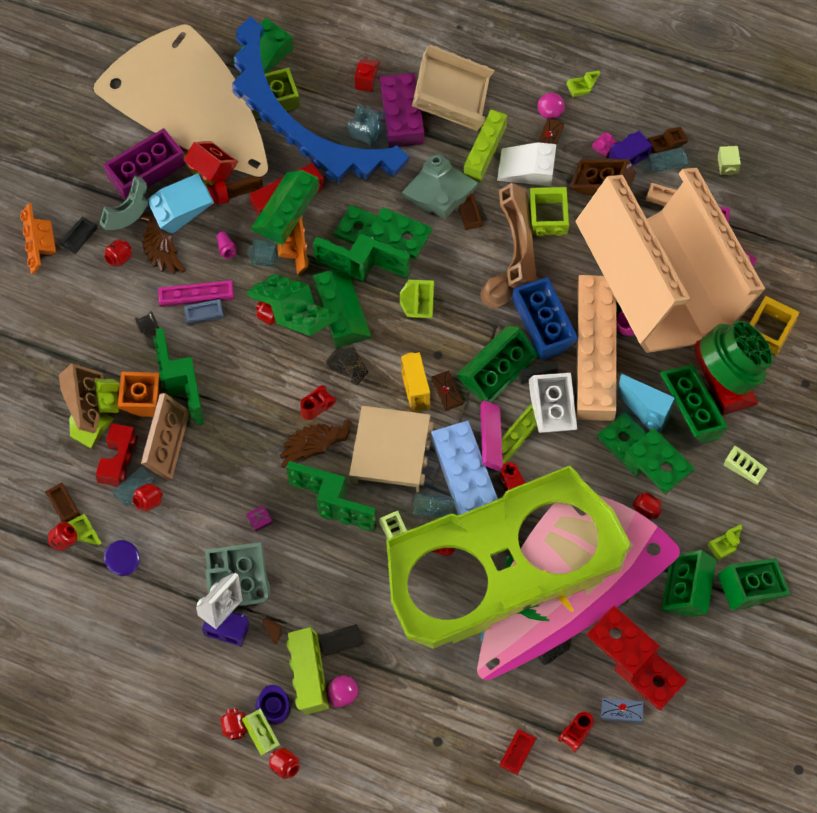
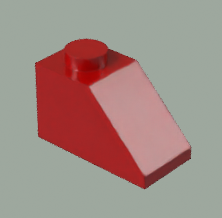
(366, 74)

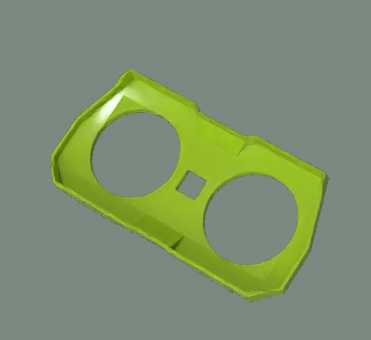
(494, 530)

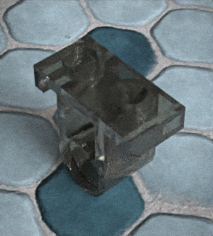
(347, 363)

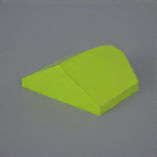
(418, 298)
(87, 438)

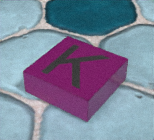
(259, 518)

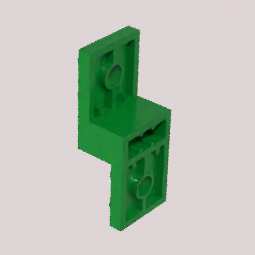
(384, 227)
(362, 257)
(292, 304)
(178, 376)
(645, 453)
(331, 496)

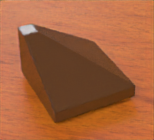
(273, 629)

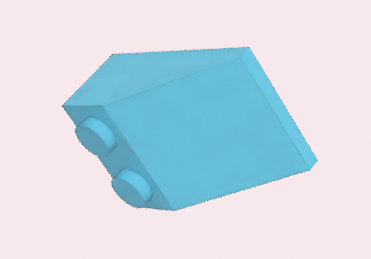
(180, 203)
(647, 403)

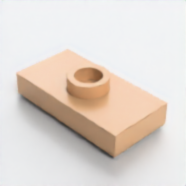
(659, 194)

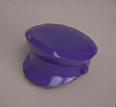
(121, 557)
(274, 704)

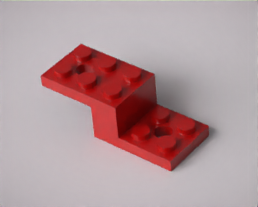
(636, 658)

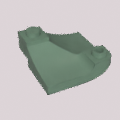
(439, 187)
(244, 560)

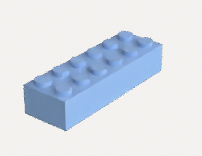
(463, 467)

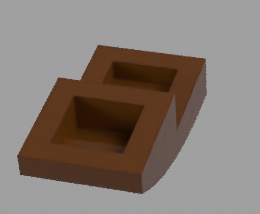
(669, 140)

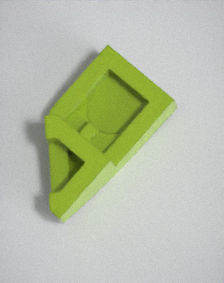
(582, 85)
(84, 530)
(726, 544)

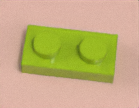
(260, 731)

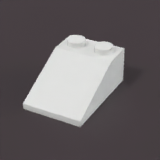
(528, 164)
(553, 402)
(220, 601)

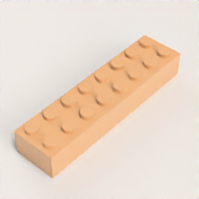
(596, 350)

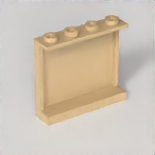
(452, 87)
(391, 447)

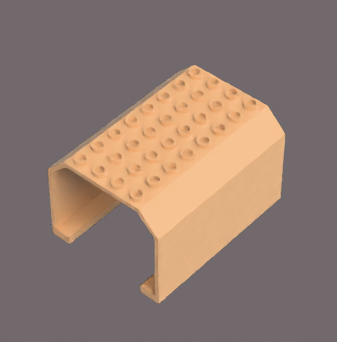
(675, 269)

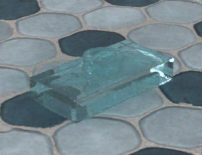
(668, 160)
(126, 490)
(432, 505)

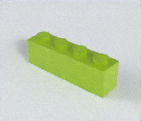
(485, 145)
(308, 671)

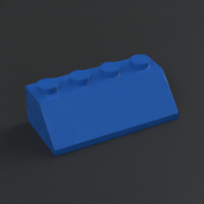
(544, 318)

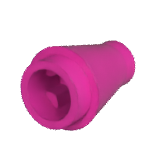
(226, 246)

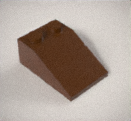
(593, 172)

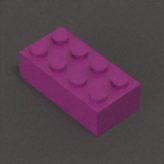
(402, 120)
(149, 159)

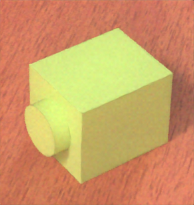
(729, 160)

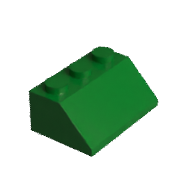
(689, 584)

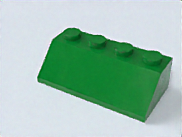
(286, 206)
(338, 294)
(498, 364)
(695, 403)

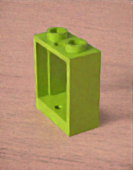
(549, 195)

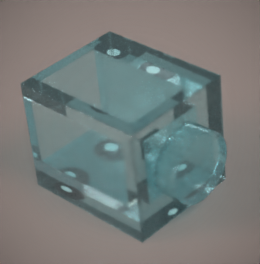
(262, 253)

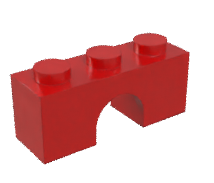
(114, 470)

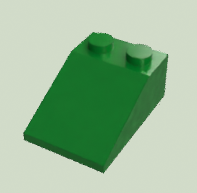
(273, 45)
(753, 583)

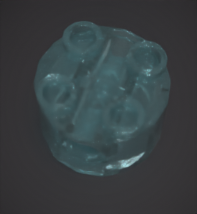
(366, 124)

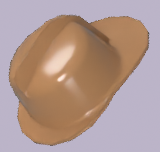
(496, 291)

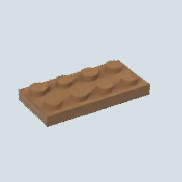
(165, 436)

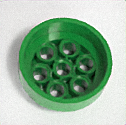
(736, 356)

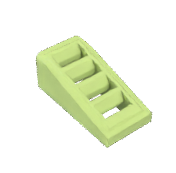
(743, 456)
(399, 523)

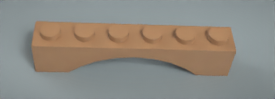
(516, 208)

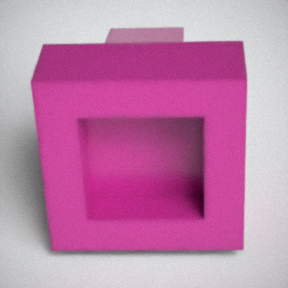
(604, 144)

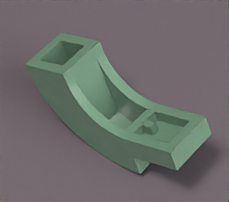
(129, 211)

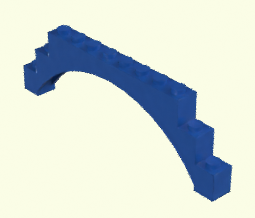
(330, 157)

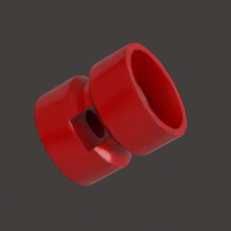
(218, 192)

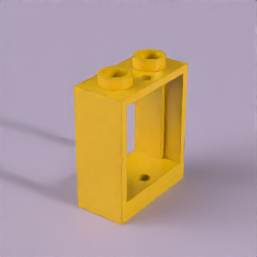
(781, 313)
(415, 382)

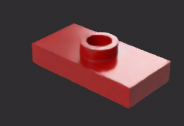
(517, 752)

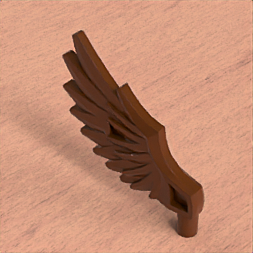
(159, 246)
(313, 441)

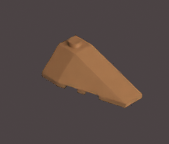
(79, 392)

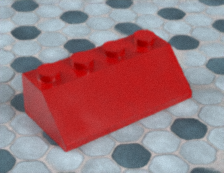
(726, 400)

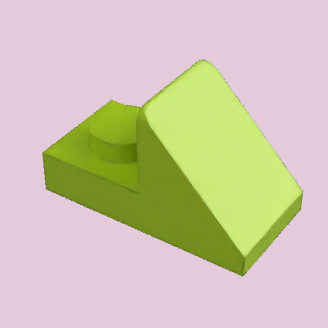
(107, 395)

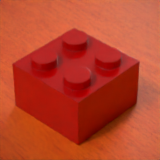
(210, 161)

